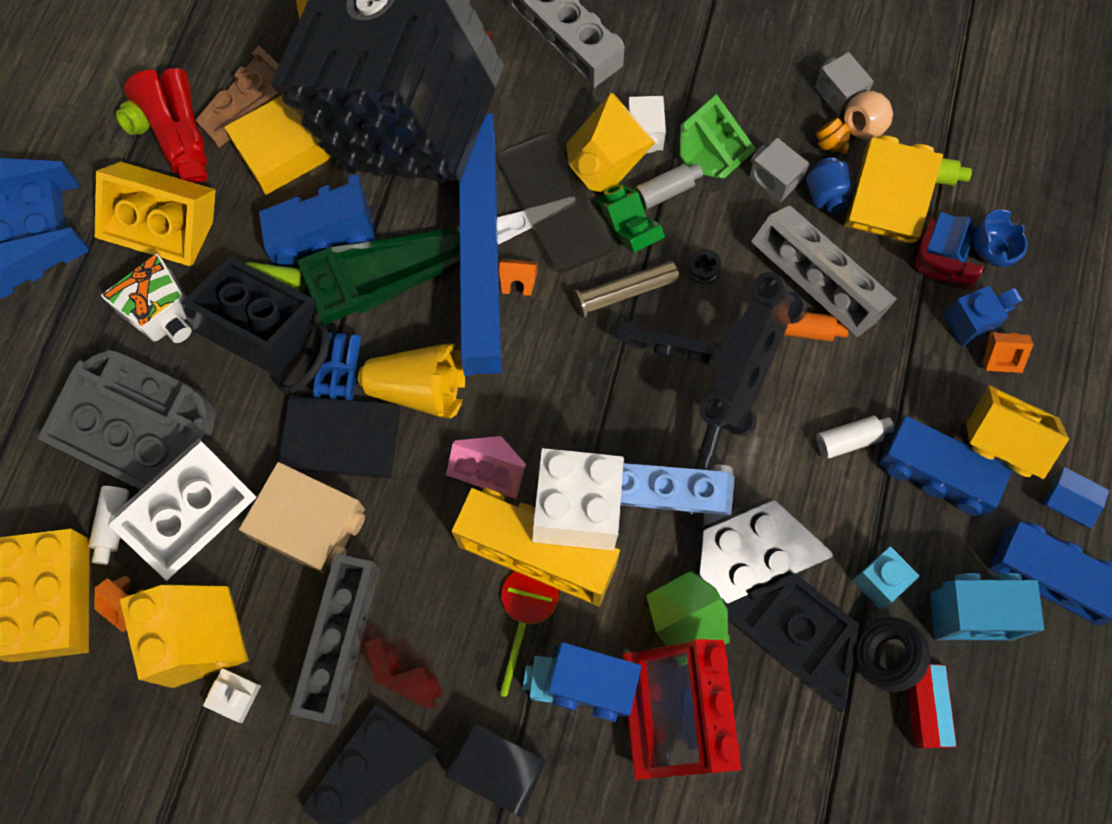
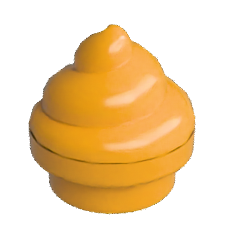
(834, 136)

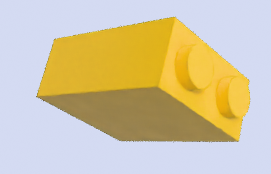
(275, 145)
(893, 189)

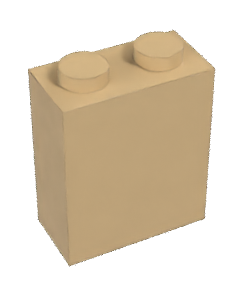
(303, 518)

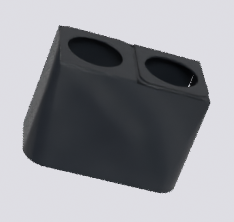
(496, 769)

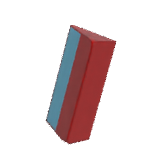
(932, 710)

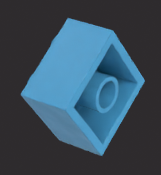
(986, 608)

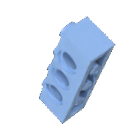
(677, 489)

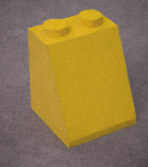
(182, 633)

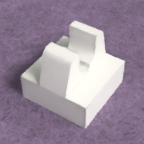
(231, 695)

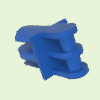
(339, 365)

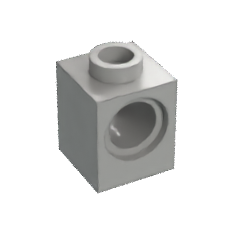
(841, 81)
(778, 169)

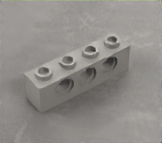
(574, 36)
(823, 270)

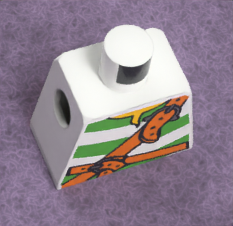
(151, 301)

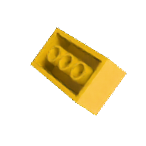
(505, 537)

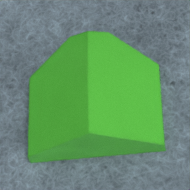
(714, 140)
(688, 611)

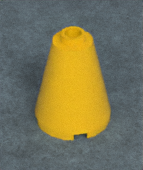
(417, 379)

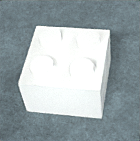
(578, 499)

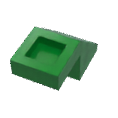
(627, 218)

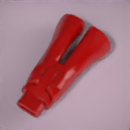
(178, 138)

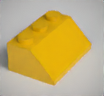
(152, 212)

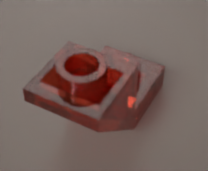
(412, 684)

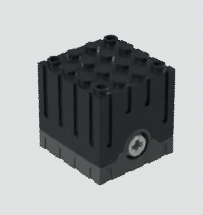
(391, 83)

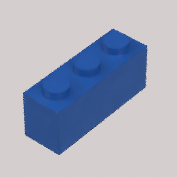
(945, 467)
(1061, 570)

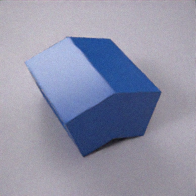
(951, 237)
(1076, 497)

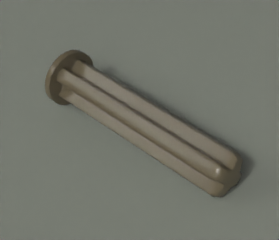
(625, 287)

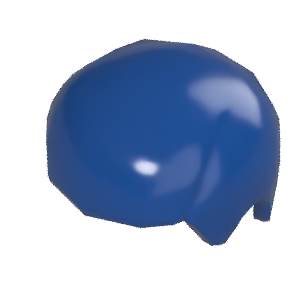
(999, 240)

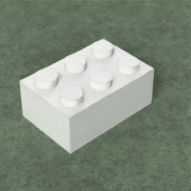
(181, 509)

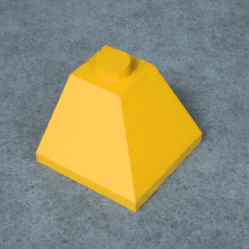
(607, 145)

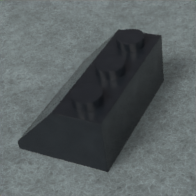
(250, 315)

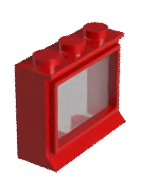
(683, 711)

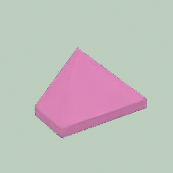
(487, 464)

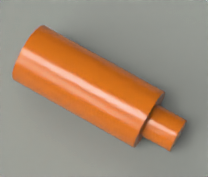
(817, 327)

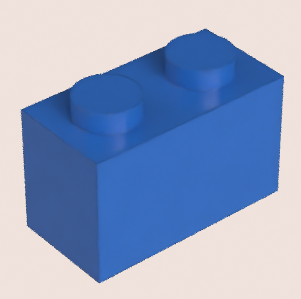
(592, 681)

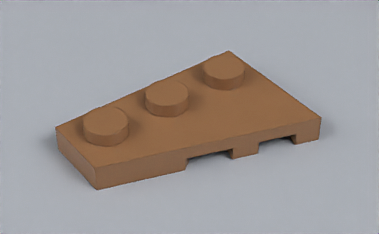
(245, 95)

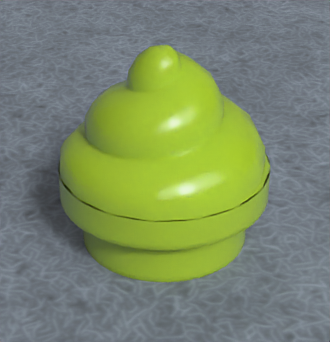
(132, 119)

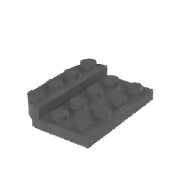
(126, 417)

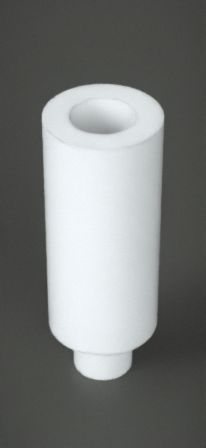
(853, 436)
(104, 538)

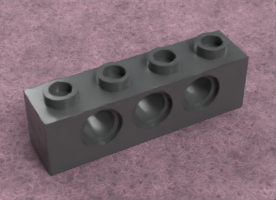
(336, 640)

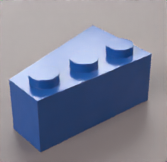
(325, 221)

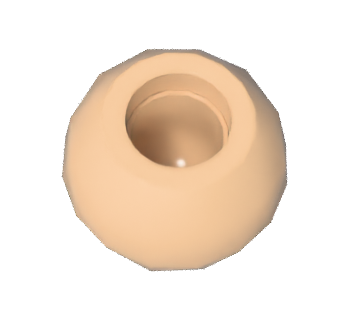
(870, 113)

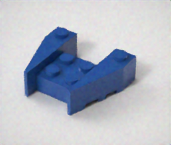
(34, 220)

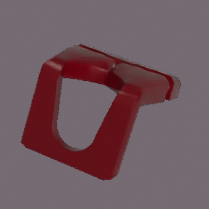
(945, 269)

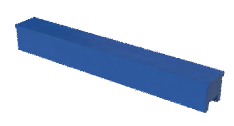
(480, 258)

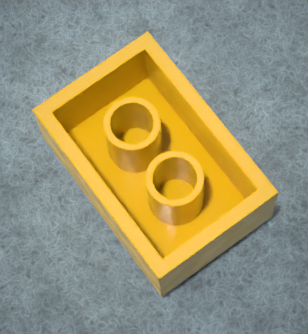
(44, 595)

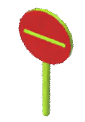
(527, 603)

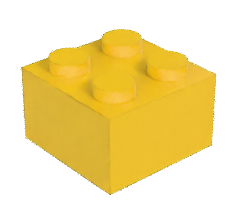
(1016, 433)

